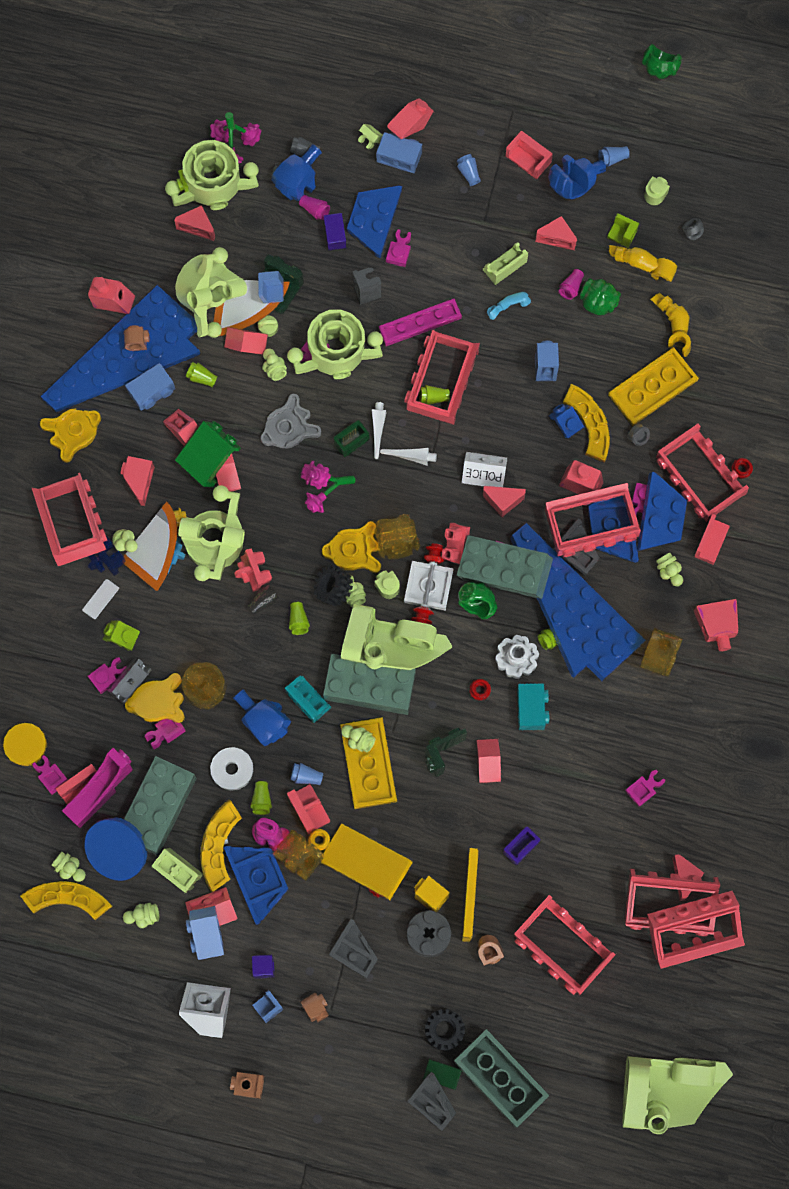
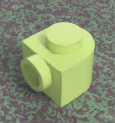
(656, 190)
(387, 584)

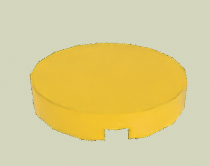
(25, 744)

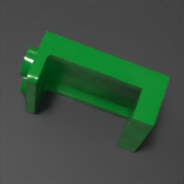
(207, 452)

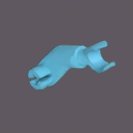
(521, 297)

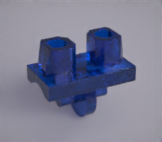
(112, 562)

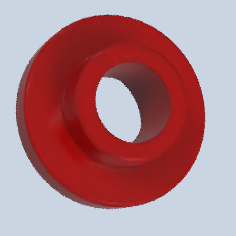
(746, 464)
(480, 683)

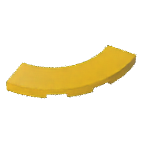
(593, 419)
(212, 845)
(66, 893)

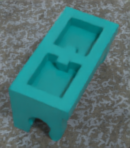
(307, 698)

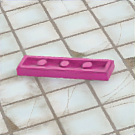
(420, 322)

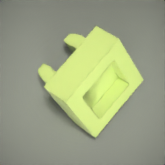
(371, 134)

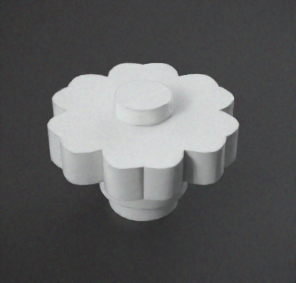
(517, 656)

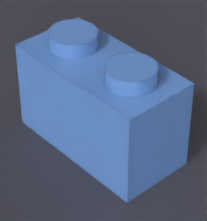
(399, 153)
(546, 361)
(150, 387)
(206, 933)

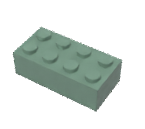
(505, 566)
(369, 688)
(159, 802)
(501, 1078)

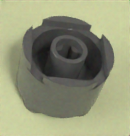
(428, 921)

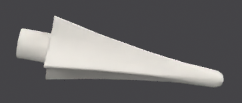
(378, 422)
(417, 455)

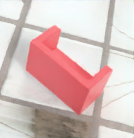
(528, 155)

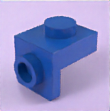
(566, 420)

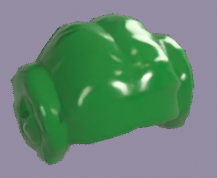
(660, 63)
(599, 296)
(477, 599)

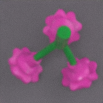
(224, 130)
(319, 477)

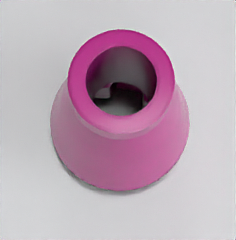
(314, 206)
(570, 286)

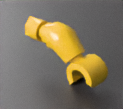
(645, 261)
(679, 321)

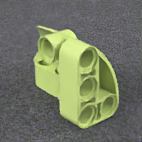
(390, 644)
(669, 1090)

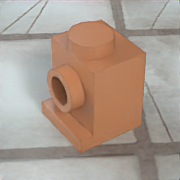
(256, 1085)

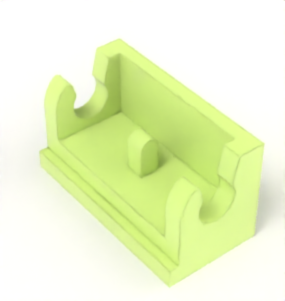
(506, 264)
(177, 870)

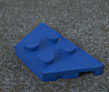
(373, 217)
(661, 515)
(608, 516)
(258, 878)

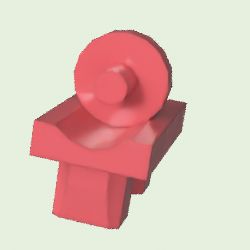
(456, 538)
(250, 571)

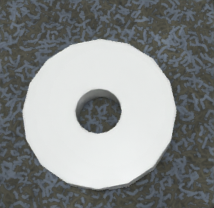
(231, 756)

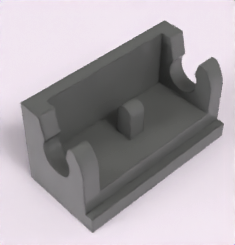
(366, 289)
(129, 680)

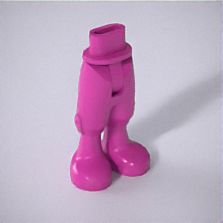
(268, 831)

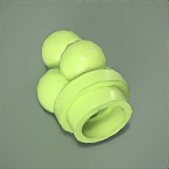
(274, 366)
(124, 540)
(670, 569)
(357, 594)
(359, 738)
(68, 867)
(143, 914)

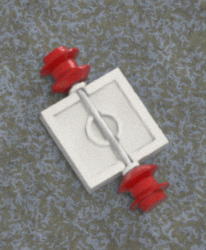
(428, 585)

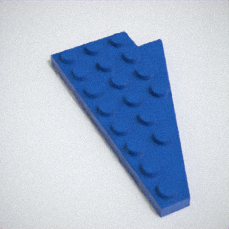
(113, 366)
(579, 618)

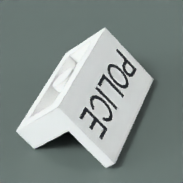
(484, 470)

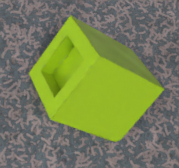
(623, 230)

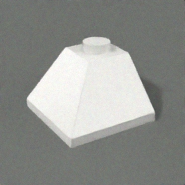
(205, 1008)

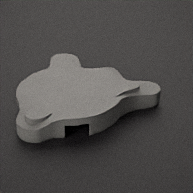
(288, 425)

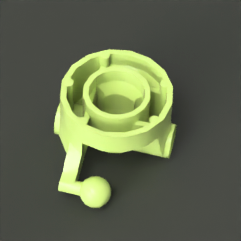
(217, 191)
(208, 284)
(340, 362)
(214, 553)

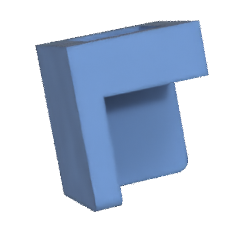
(271, 287)
(267, 1007)

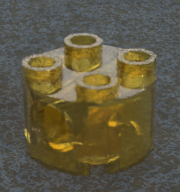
(396, 537)
(661, 652)
(204, 685)
(298, 854)

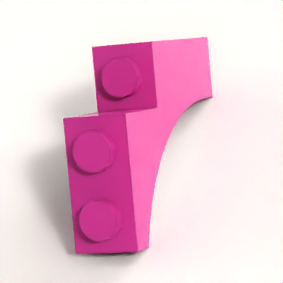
(99, 788)

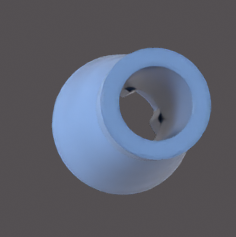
(612, 155)
(468, 168)
(305, 775)

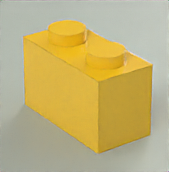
(430, 894)

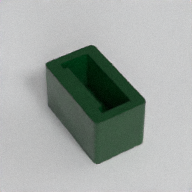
(351, 438)
(446, 1075)

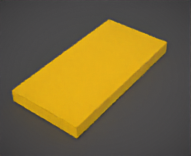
(653, 386)
(370, 771)
(366, 861)
(470, 895)

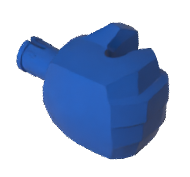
(296, 174)
(575, 177)
(263, 718)

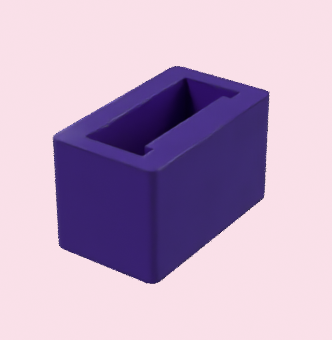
(335, 231)
(521, 845)
(263, 966)

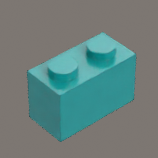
(532, 707)

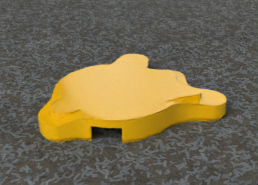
(72, 431)
(353, 549)
(157, 700)

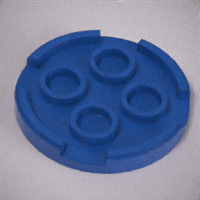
(115, 848)

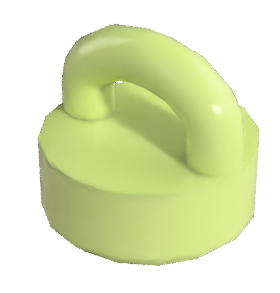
(268, 325)

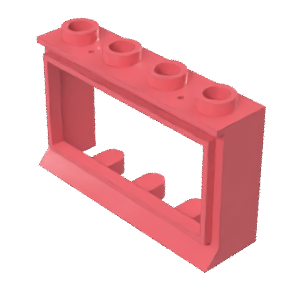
(430, 411)
(716, 460)
(590, 542)
(80, 549)
(673, 882)
(693, 913)
(540, 957)

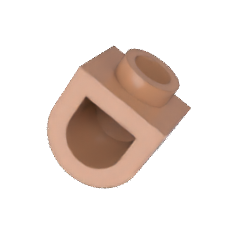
(136, 338)
(489, 950)
(315, 1007)

